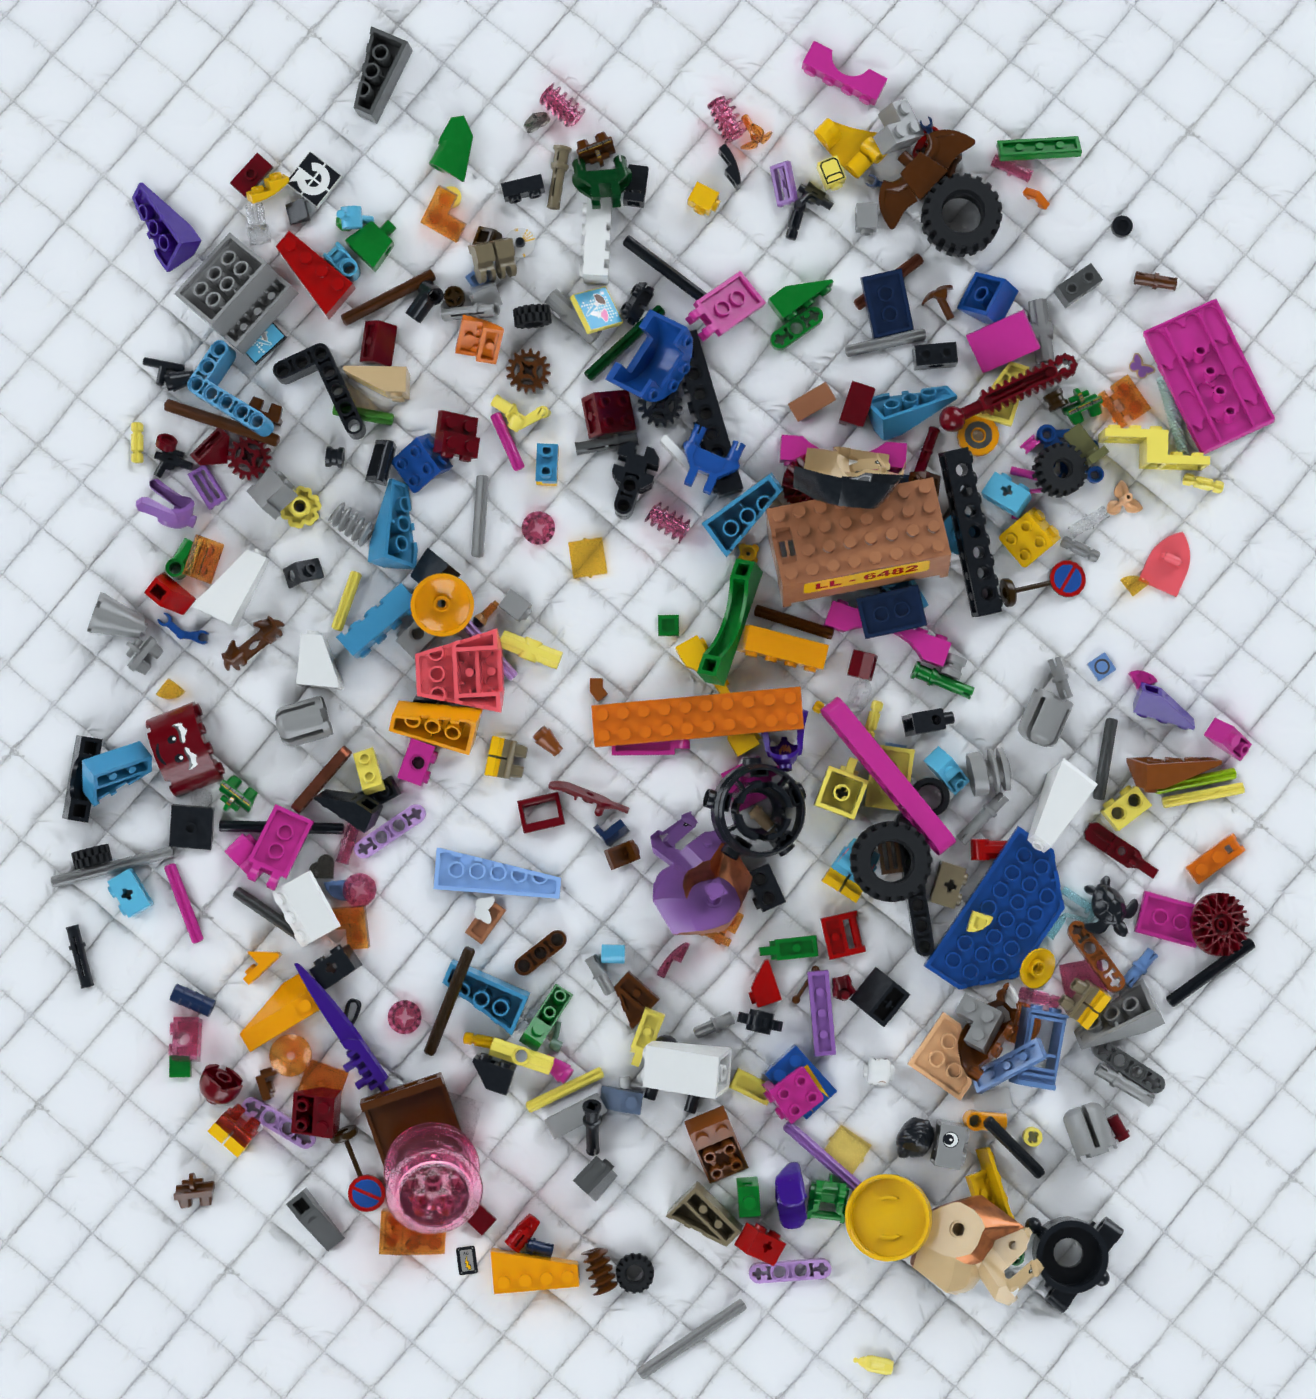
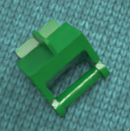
(830, 1193)

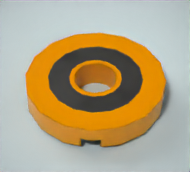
(989, 431)

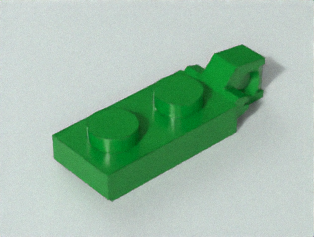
(791, 948)

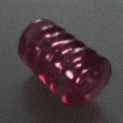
(561, 106)
(726, 119)
(668, 522)

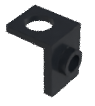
(303, 571)

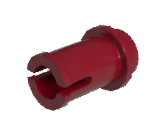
(1118, 1128)

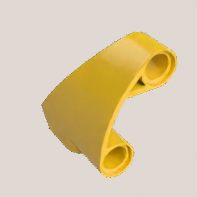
(853, 146)

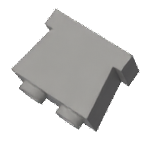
(273, 492)

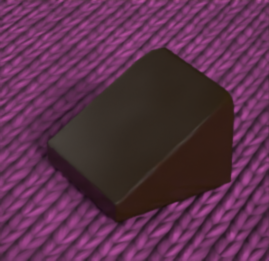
(486, 234)

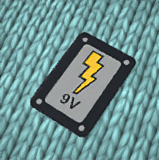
(466, 1260)

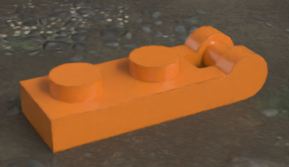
(1214, 859)

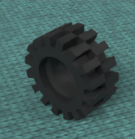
(532, 316)
(91, 856)
(625, 1282)

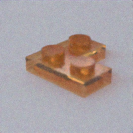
(438, 216)
(356, 925)

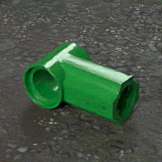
(179, 558)

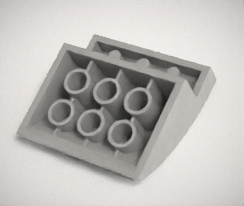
(236, 293)

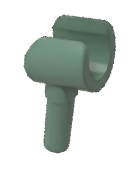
(555, 1044)

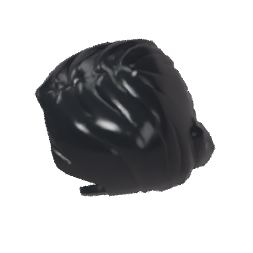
(914, 1138)

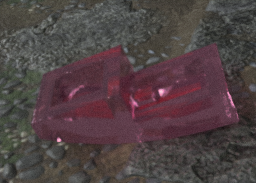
(677, 955)

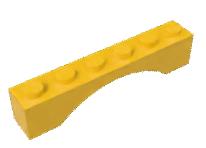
(691, 655)

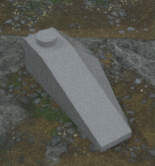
(1126, 1016)

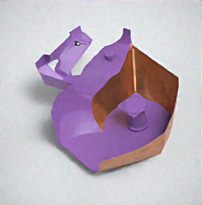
(694, 874)

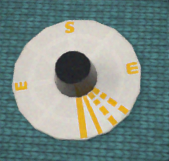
(523, 242)

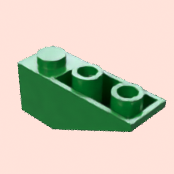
(794, 297)
(546, 1017)

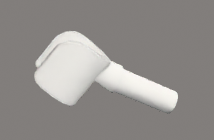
(625, 1083)

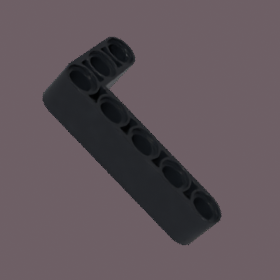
(331, 383)

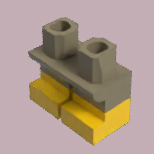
(506, 749)
(1085, 1003)

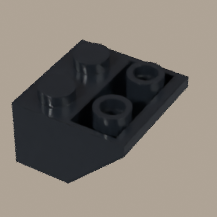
(879, 997)
(494, 1074)

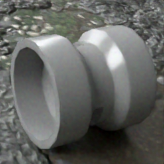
(953, 666)

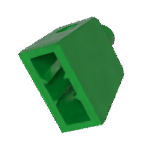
(372, 243)
(748, 1197)

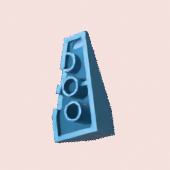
(900, 413)

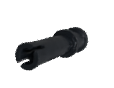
(592, 1121)

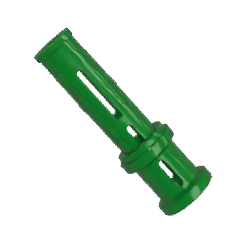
(932, 677)

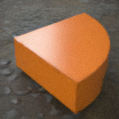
(1037, 196)

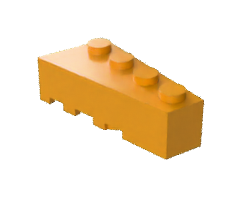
(782, 647)

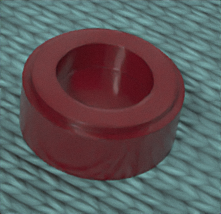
(166, 442)

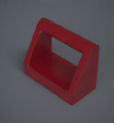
(540, 825)

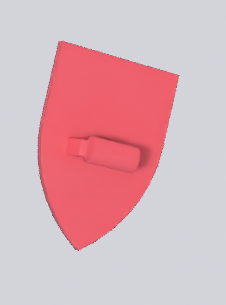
(1168, 564)

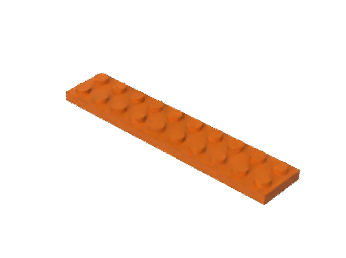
(697, 717)

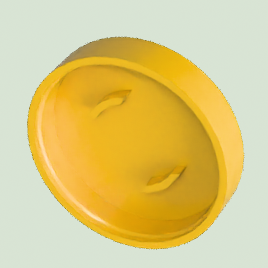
(888, 1217)

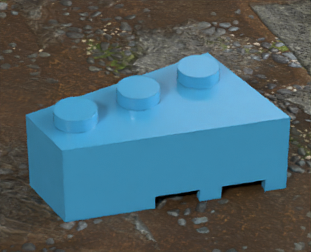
(113, 769)

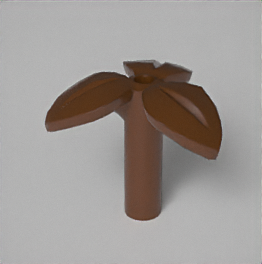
(940, 295)

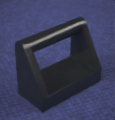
(381, 462)

